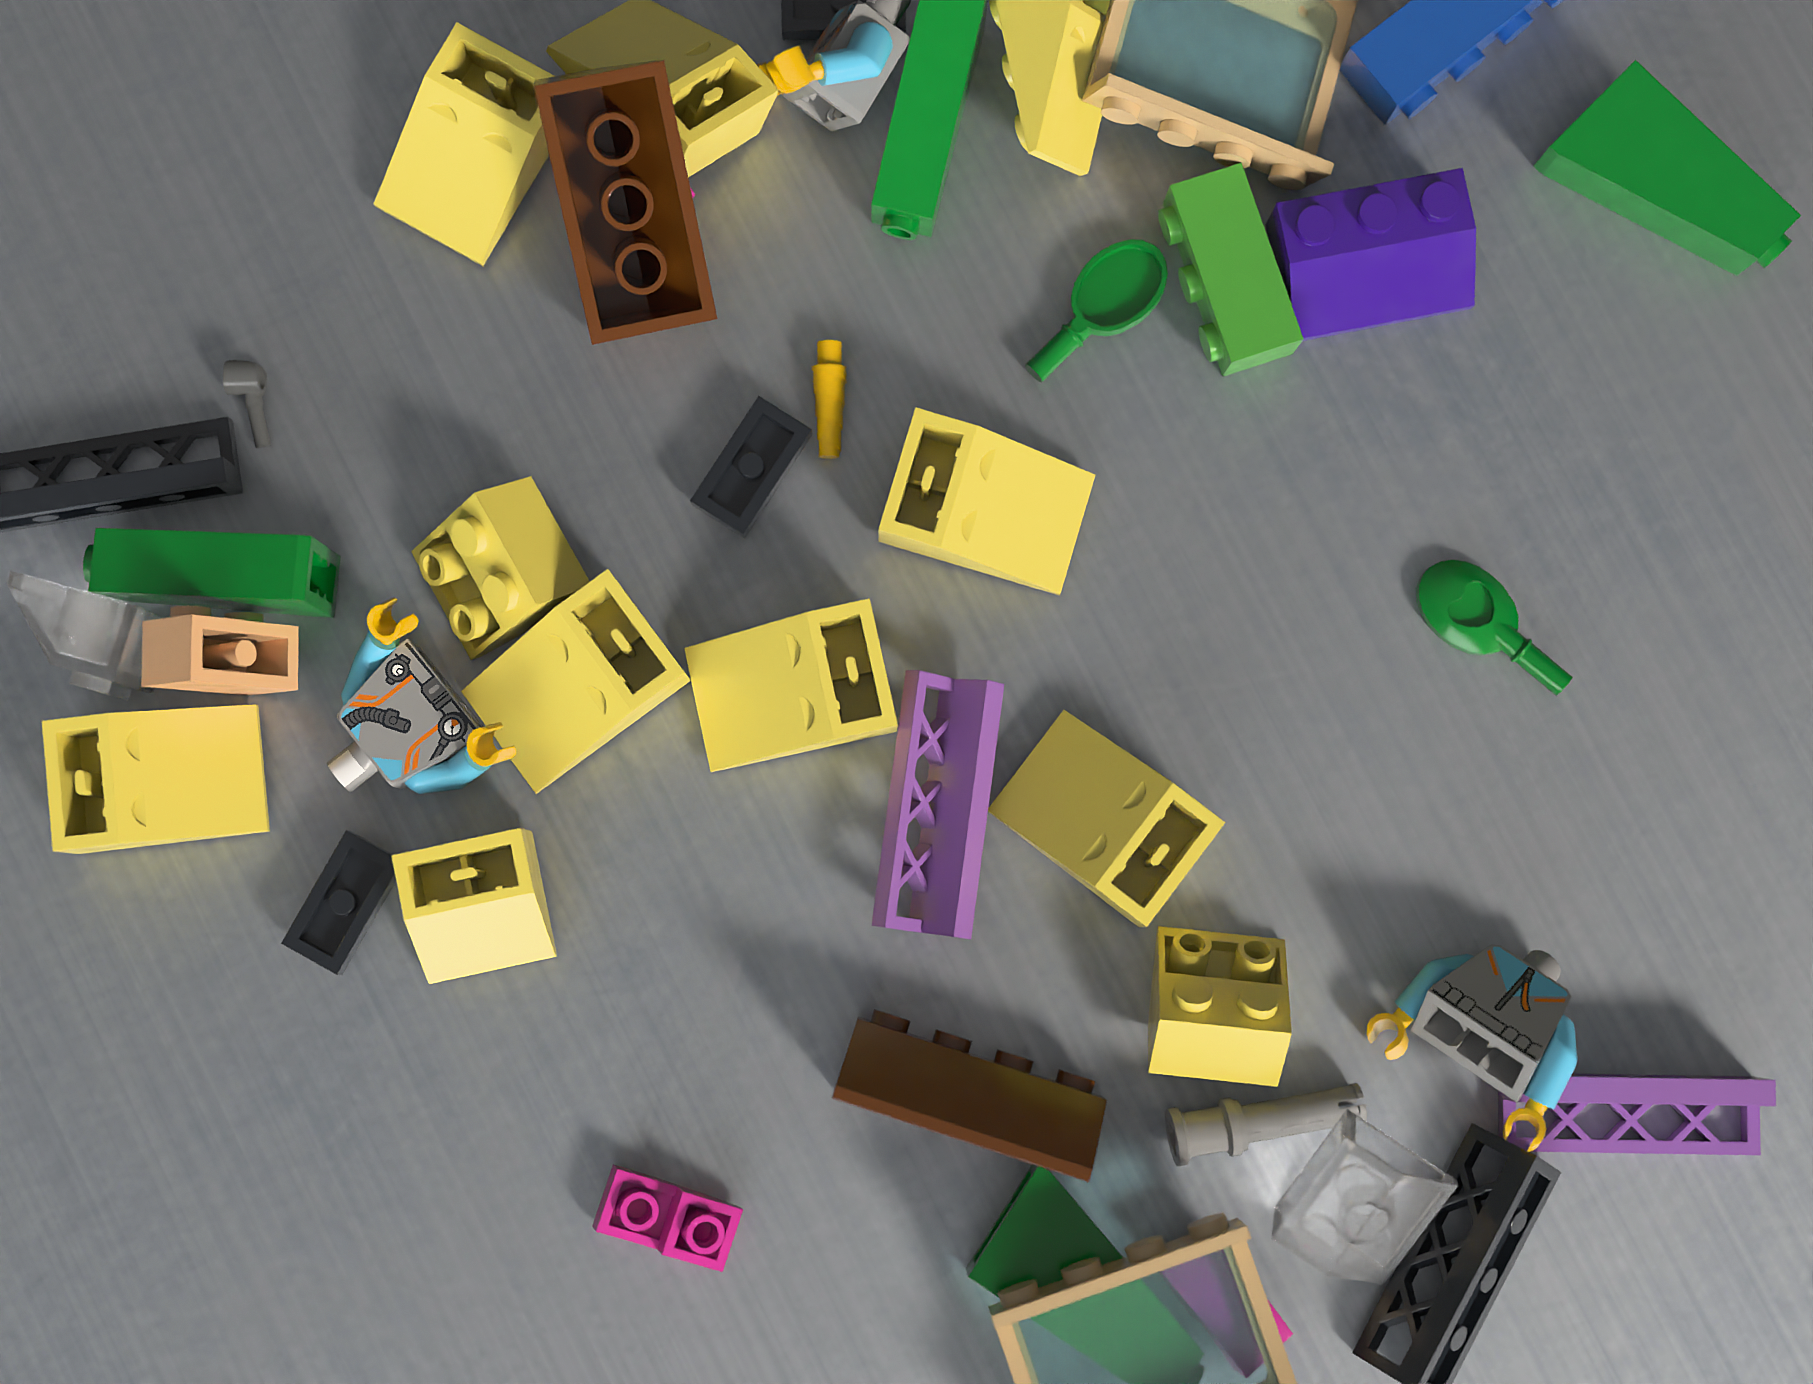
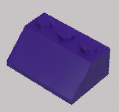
(1377, 253)

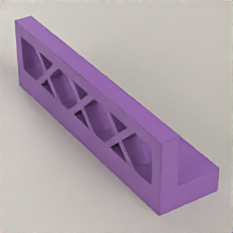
(947, 806)
(1644, 1091)

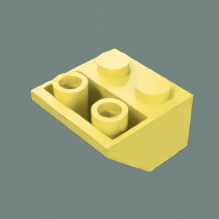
(499, 565)
(475, 904)
(1219, 1006)

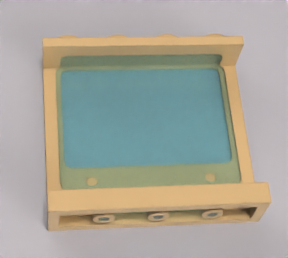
(1226, 77)
(1151, 1318)

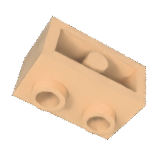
(219, 653)

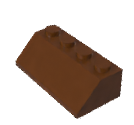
(626, 199)
(971, 1096)

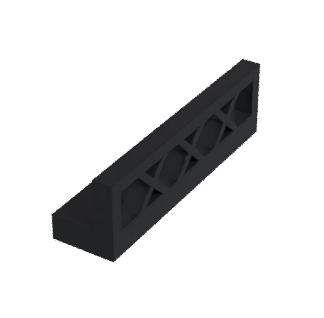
(117, 491)
(1477, 1272)

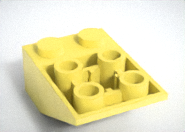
(1048, 67)
(712, 81)
(467, 146)
(985, 502)
(575, 681)
(791, 686)
(154, 777)
(1106, 818)

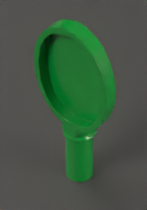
(1107, 298)
(1480, 618)

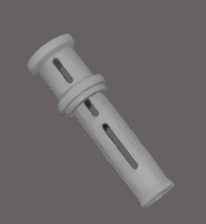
(1235, 1125)

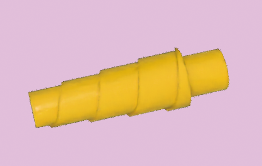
(829, 392)

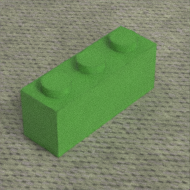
(1229, 270)

